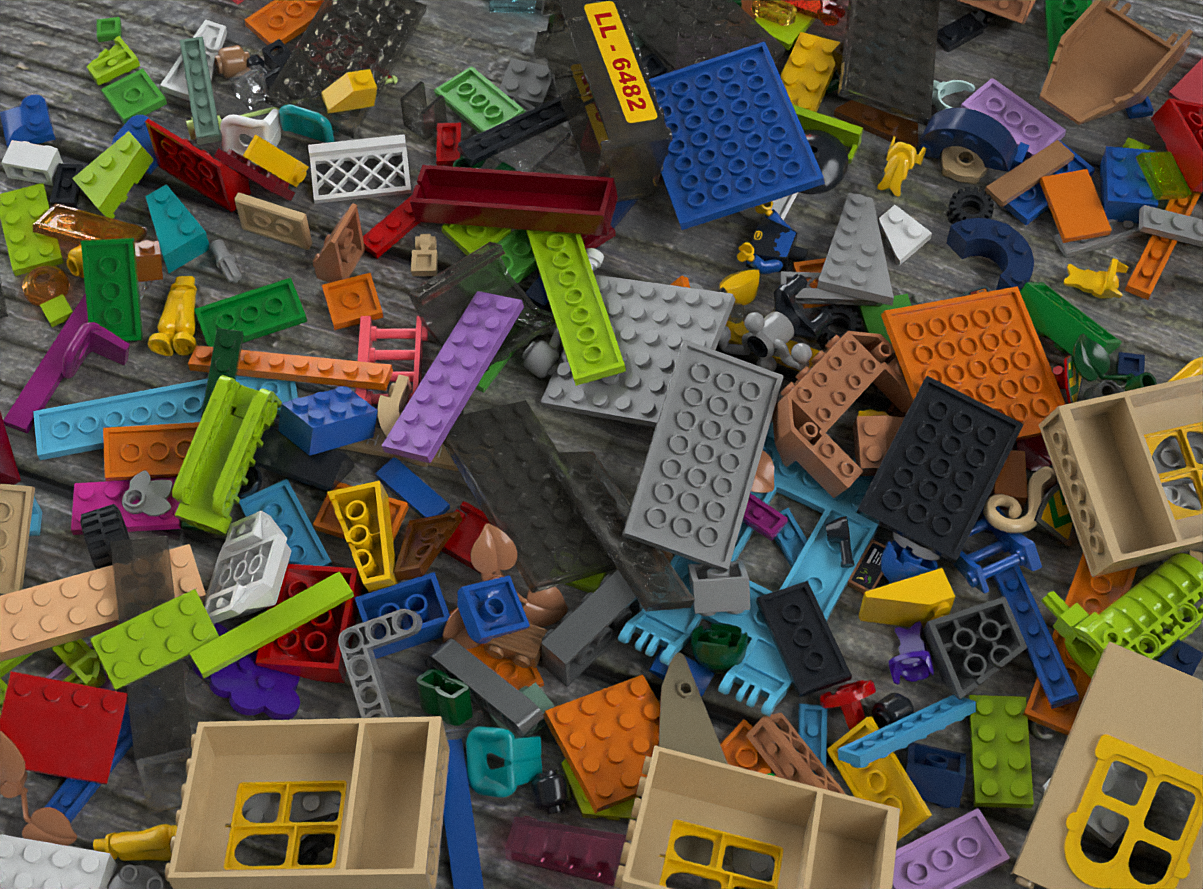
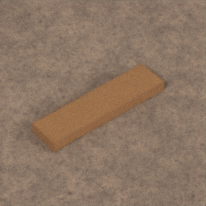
(1029, 173)

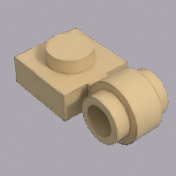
(425, 256)

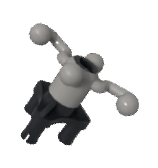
(770, 334)

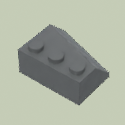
(973, 644)

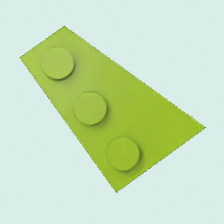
(114, 173)

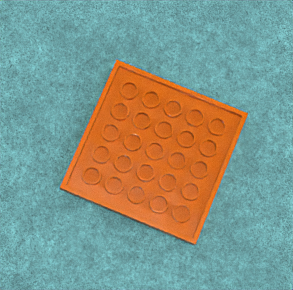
(981, 349)

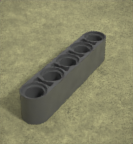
(487, 687)

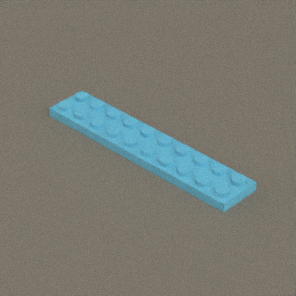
(80, 425)

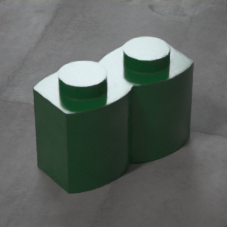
(444, 697)

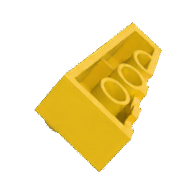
(368, 531)

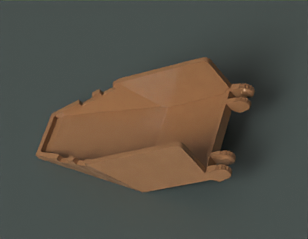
(1107, 63)

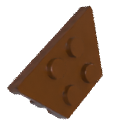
(878, 122)

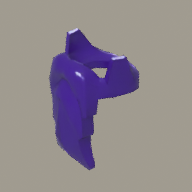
(914, 659)

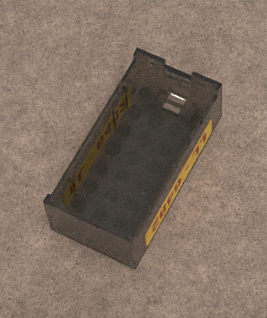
(605, 93)

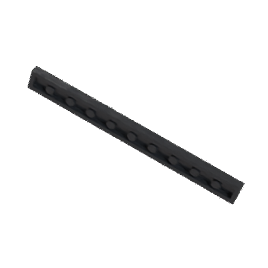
(529, 124)

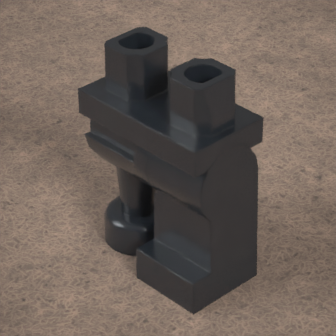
(274, 62)

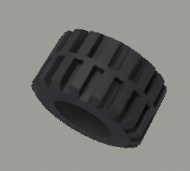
(99, 530)

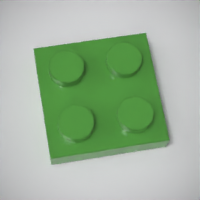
(134, 95)

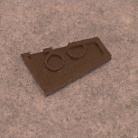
(423, 543)

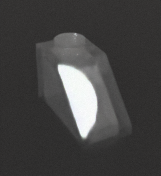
(250, 86)

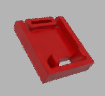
(466, 534)

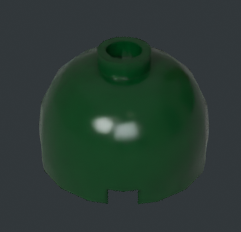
(719, 646)

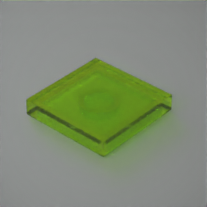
(1163, 175)

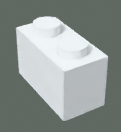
(31, 162)

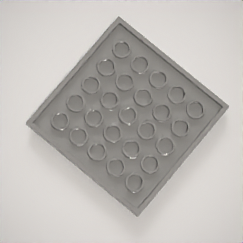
(649, 329)

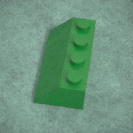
(1061, 320)

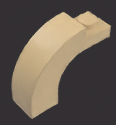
(391, 408)

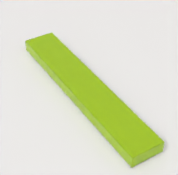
(271, 624)

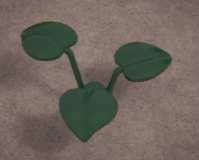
(1093, 362)

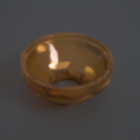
(40, 293)

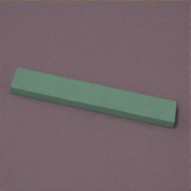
(200, 90)

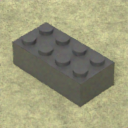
(589, 629)

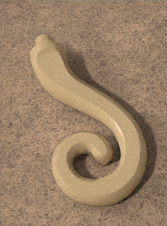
(1037, 485)

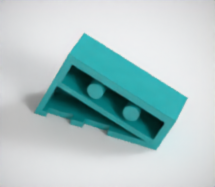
(176, 229)

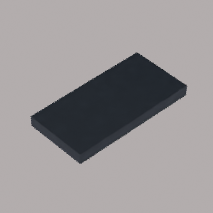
(803, 639)

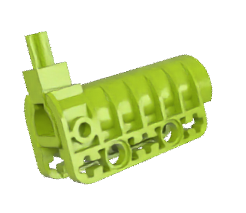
(222, 454)
(1137, 616)

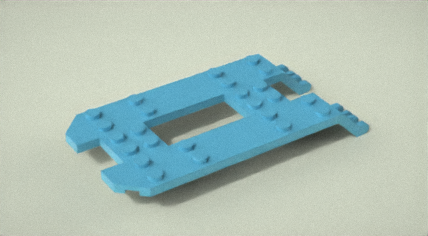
(818, 564)

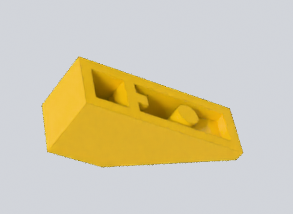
(276, 161)

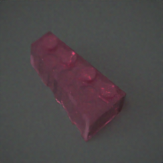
(566, 849)

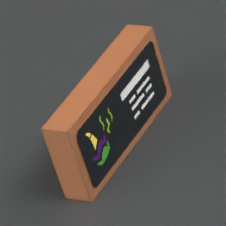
(868, 570)

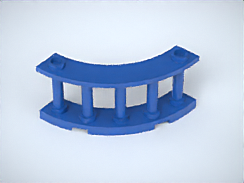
(1022, 553)

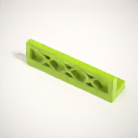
(847, 133)

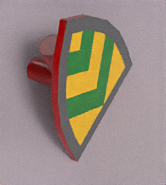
(1069, 379)

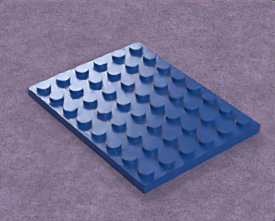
(731, 137)

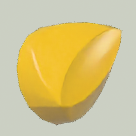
(742, 285)

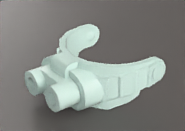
(944, 88)

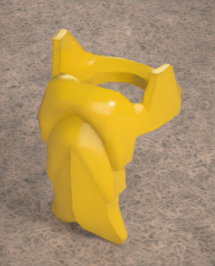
(900, 159)
(1100, 283)

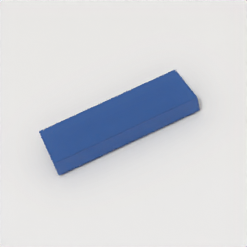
(411, 489)

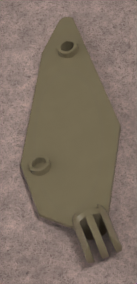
(688, 729)

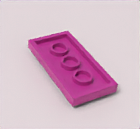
(100, 494)

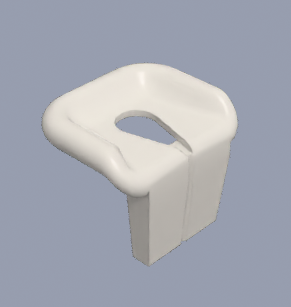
(234, 125)

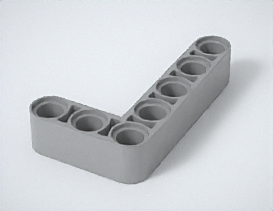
(364, 651)

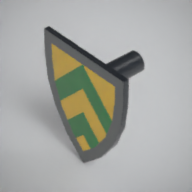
(1055, 516)

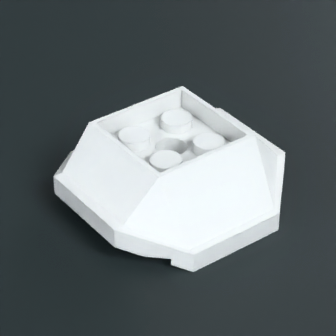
(248, 569)

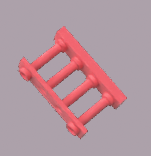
(367, 353)

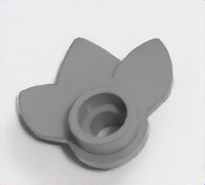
(150, 493)

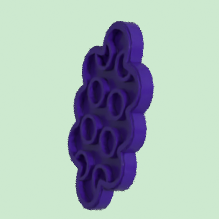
(254, 687)

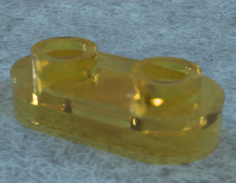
(775, 11)

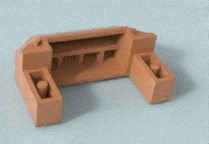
(824, 395)

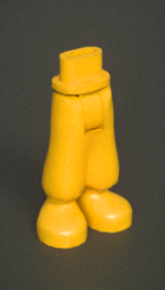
(177, 320)
(139, 845)

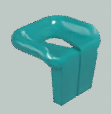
(306, 123)
(520, 757)

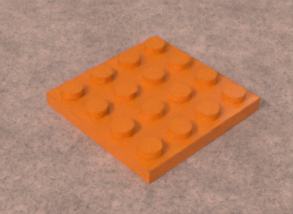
(608, 739)

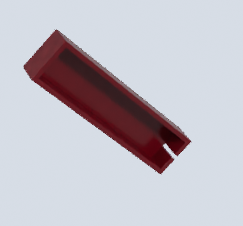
(514, 199)

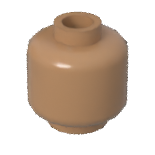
(231, 60)

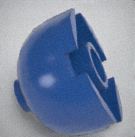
(901, 563)

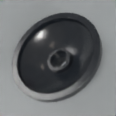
(830, 157)

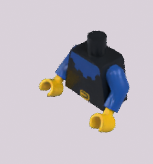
(772, 244)

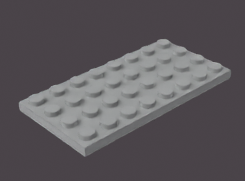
(703, 456)

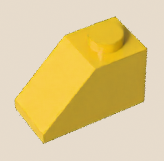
(351, 92)

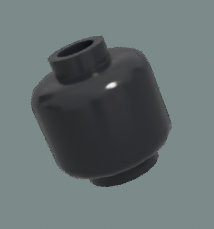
(891, 709)
(551, 791)

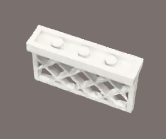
(359, 150)

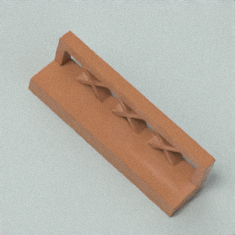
(787, 763)

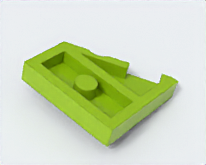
(112, 62)

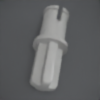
(225, 261)

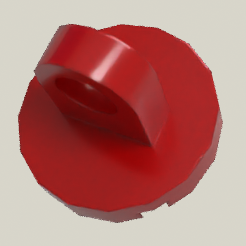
(849, 699)

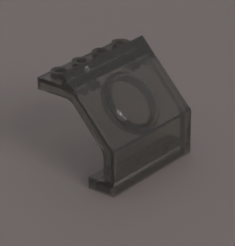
(447, 295)

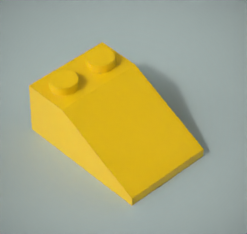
(909, 600)

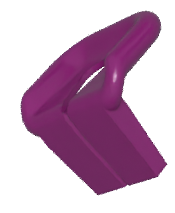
(97, 339)

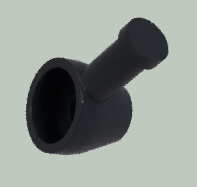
(838, 532)

